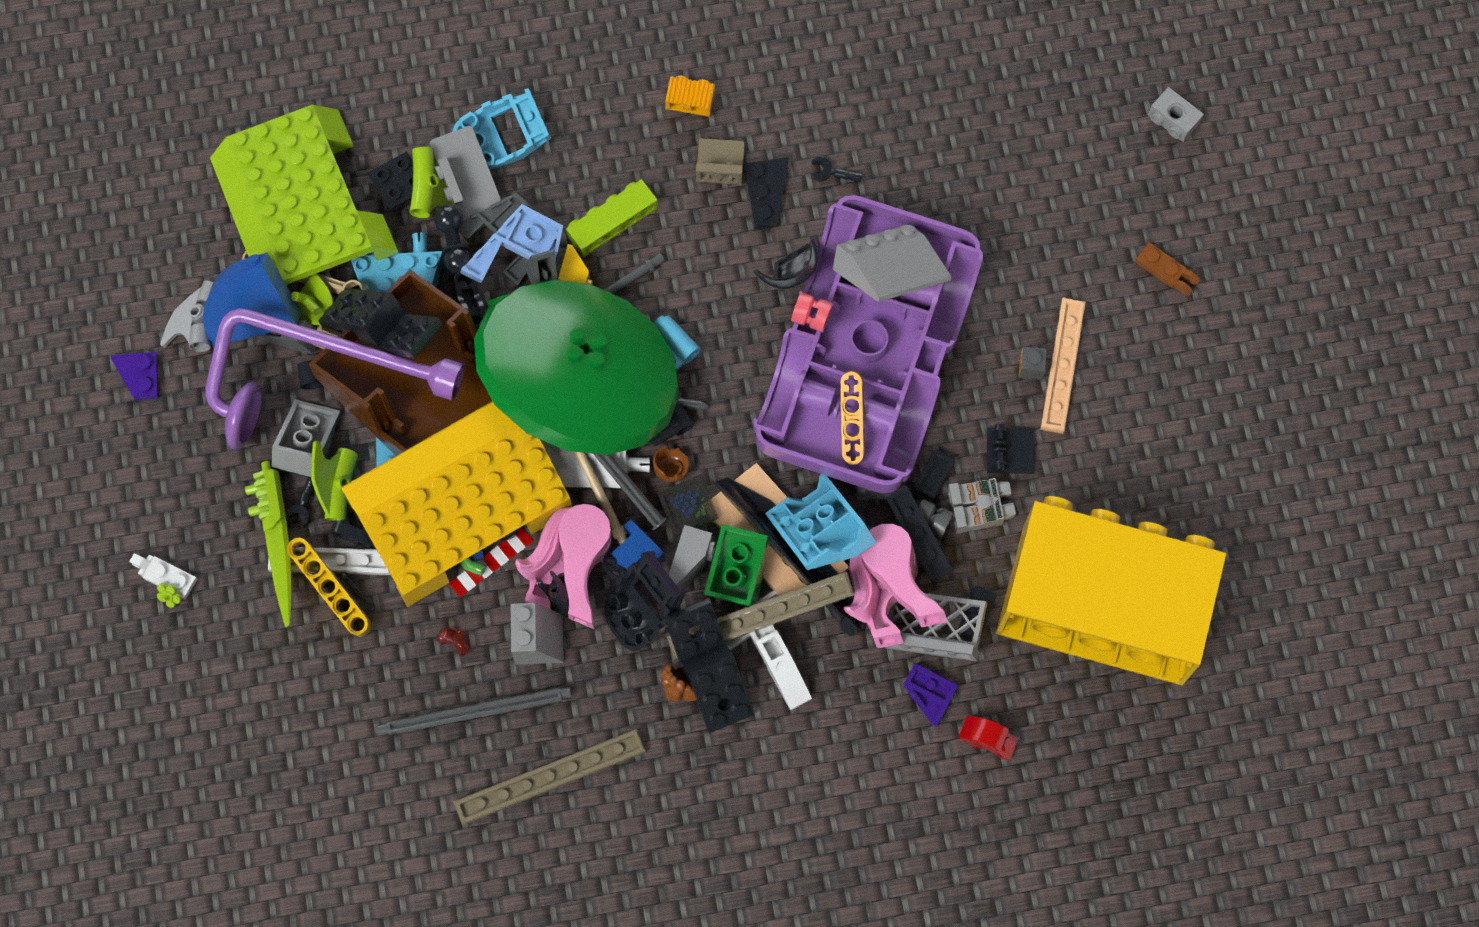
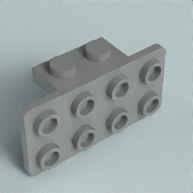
(464, 171)

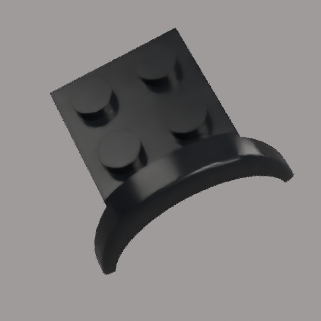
(794, 267)

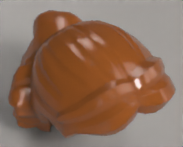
(676, 685)

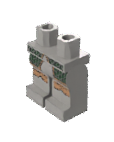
(979, 504)

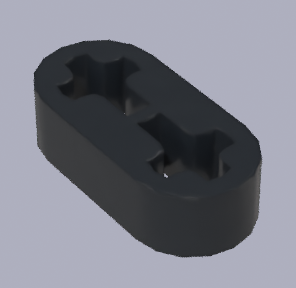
(351, 534)

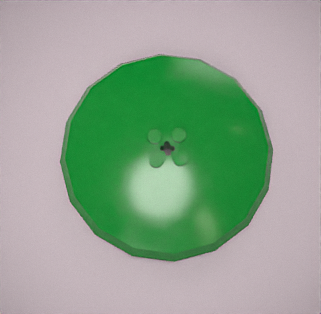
(577, 367)

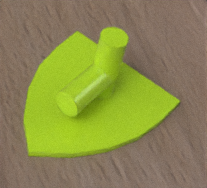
(313, 299)

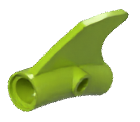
(427, 187)
(329, 477)

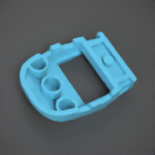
(488, 137)

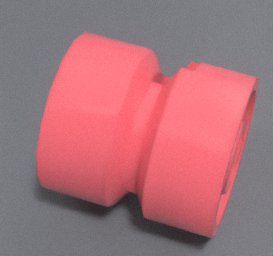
(804, 308)

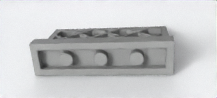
(942, 646)

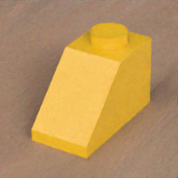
(573, 268)

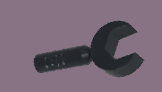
(827, 171)
(303, 501)

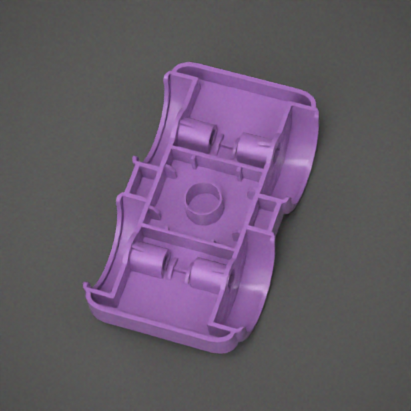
(889, 342)

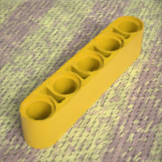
(319, 581)

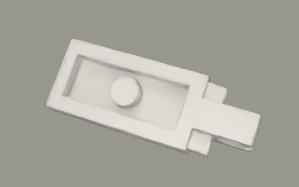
(159, 572)

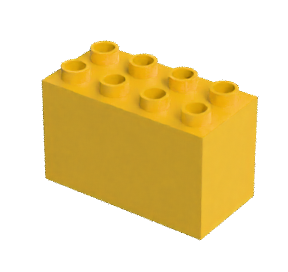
(1112, 591)

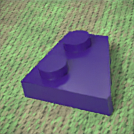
(139, 374)
(929, 692)

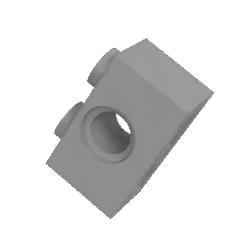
(1172, 103)

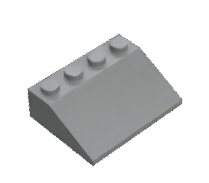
(890, 263)

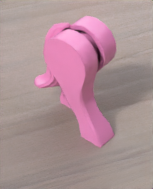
(570, 547)
(882, 578)

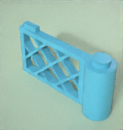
(677, 339)

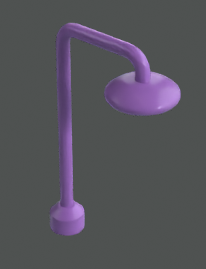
(243, 411)

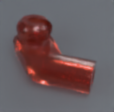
(453, 637)

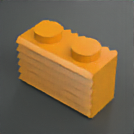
(690, 96)

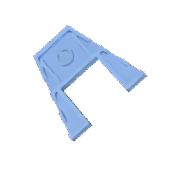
(523, 233)

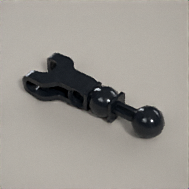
(449, 220)

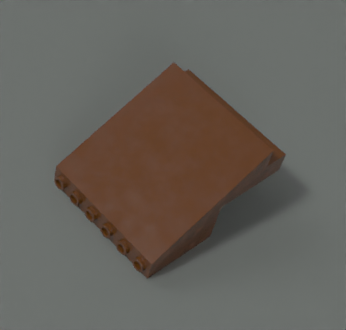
(396, 404)

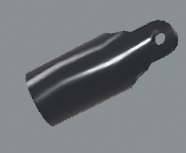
(556, 593)

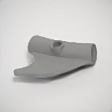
(188, 321)

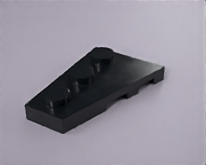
(765, 190)

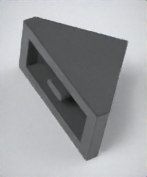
(542, 267)

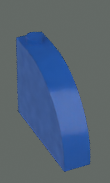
(248, 285)

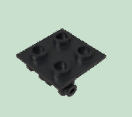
(394, 181)
(1010, 450)

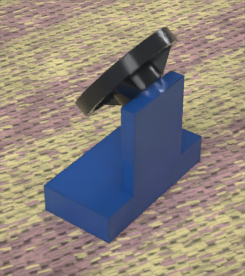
(630, 551)

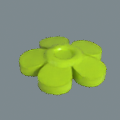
(168, 594)

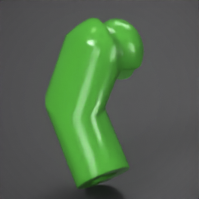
(473, 566)

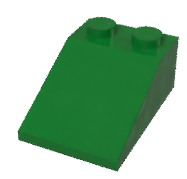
(737, 566)

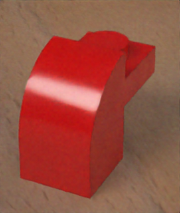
(988, 735)

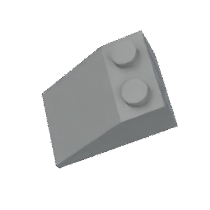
(300, 429)
(691, 556)

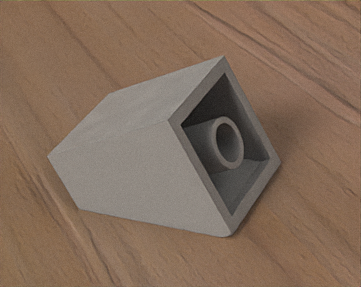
(536, 634)

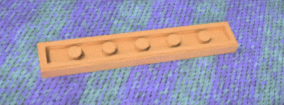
(1062, 365)

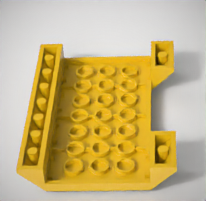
(455, 498)

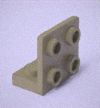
(720, 161)

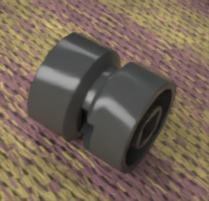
(936, 518)

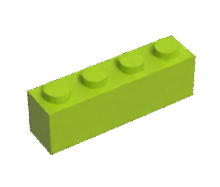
(611, 218)

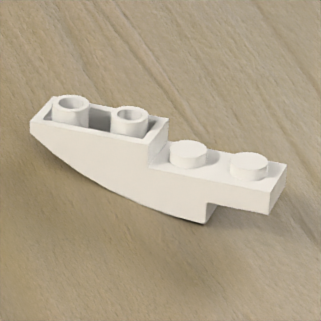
(781, 666)

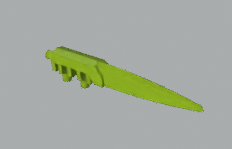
(274, 522)

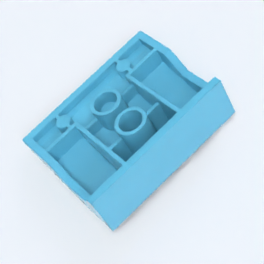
(821, 526)

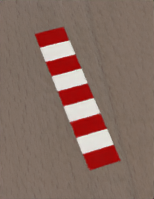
(493, 561)

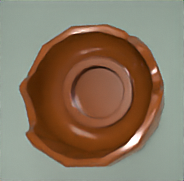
(670, 464)

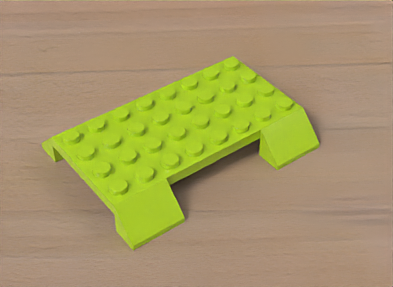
(293, 196)

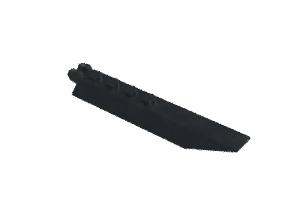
(753, 508)

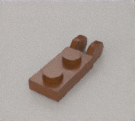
(1166, 269)

